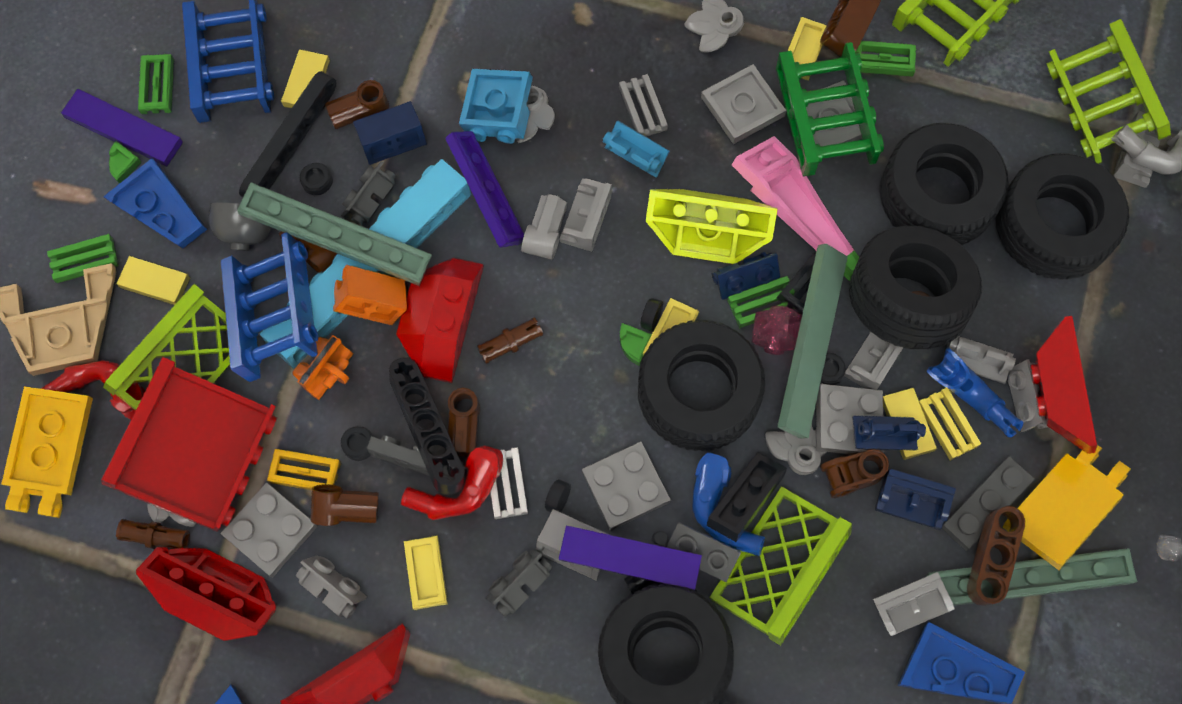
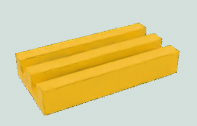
(330, 476)

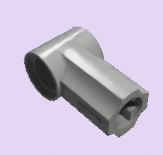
(543, 235)

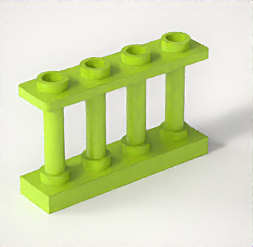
(912, 12)
(1129, 67)

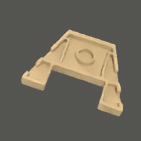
(60, 334)

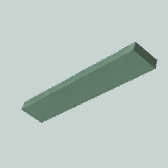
(334, 234)
(812, 342)
(1041, 578)

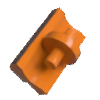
(325, 368)

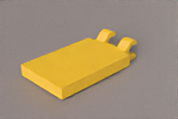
(45, 449)
(1069, 506)

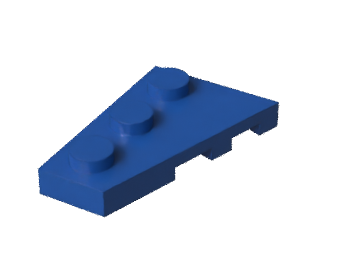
(158, 204)
(959, 669)

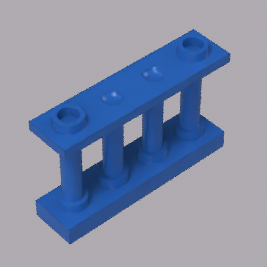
(201, 74)
(241, 302)

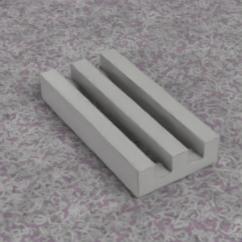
(636, 86)

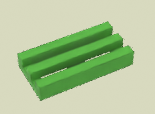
(887, 63)
(155, 106)
(81, 253)
(755, 292)

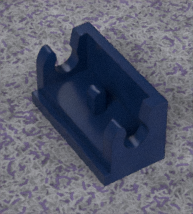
(390, 132)
(915, 499)

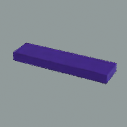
(122, 127)
(485, 188)
(630, 557)

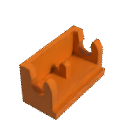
(370, 295)

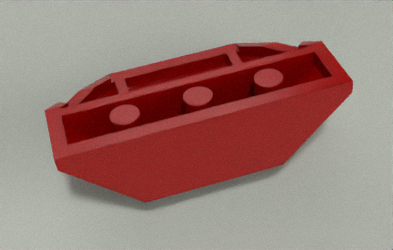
(439, 316)
(1064, 388)
(208, 591)
(361, 676)

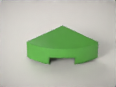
(122, 162)
(633, 342)

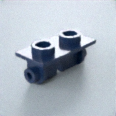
(753, 273)
(887, 432)

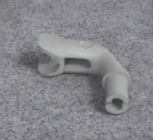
(1150, 156)

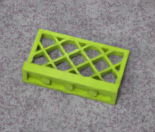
(161, 336)
(806, 581)

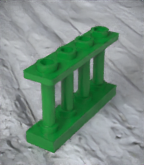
(804, 126)

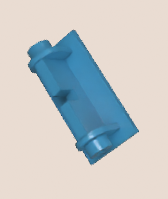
(636, 148)

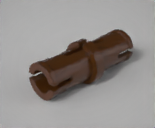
(510, 340)
(152, 534)

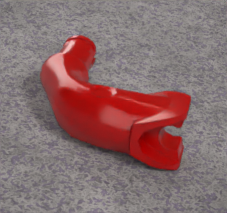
(80, 375)
(483, 468)

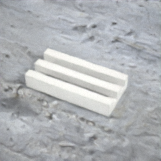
(510, 512)

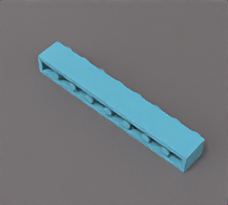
(409, 221)

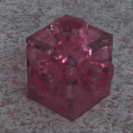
(776, 329)

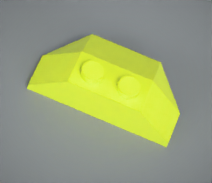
(709, 224)

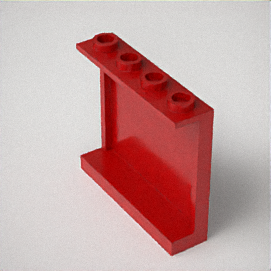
(189, 447)

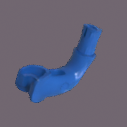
(973, 390)
(711, 477)

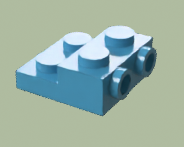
(497, 104)

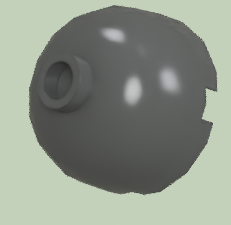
(235, 228)

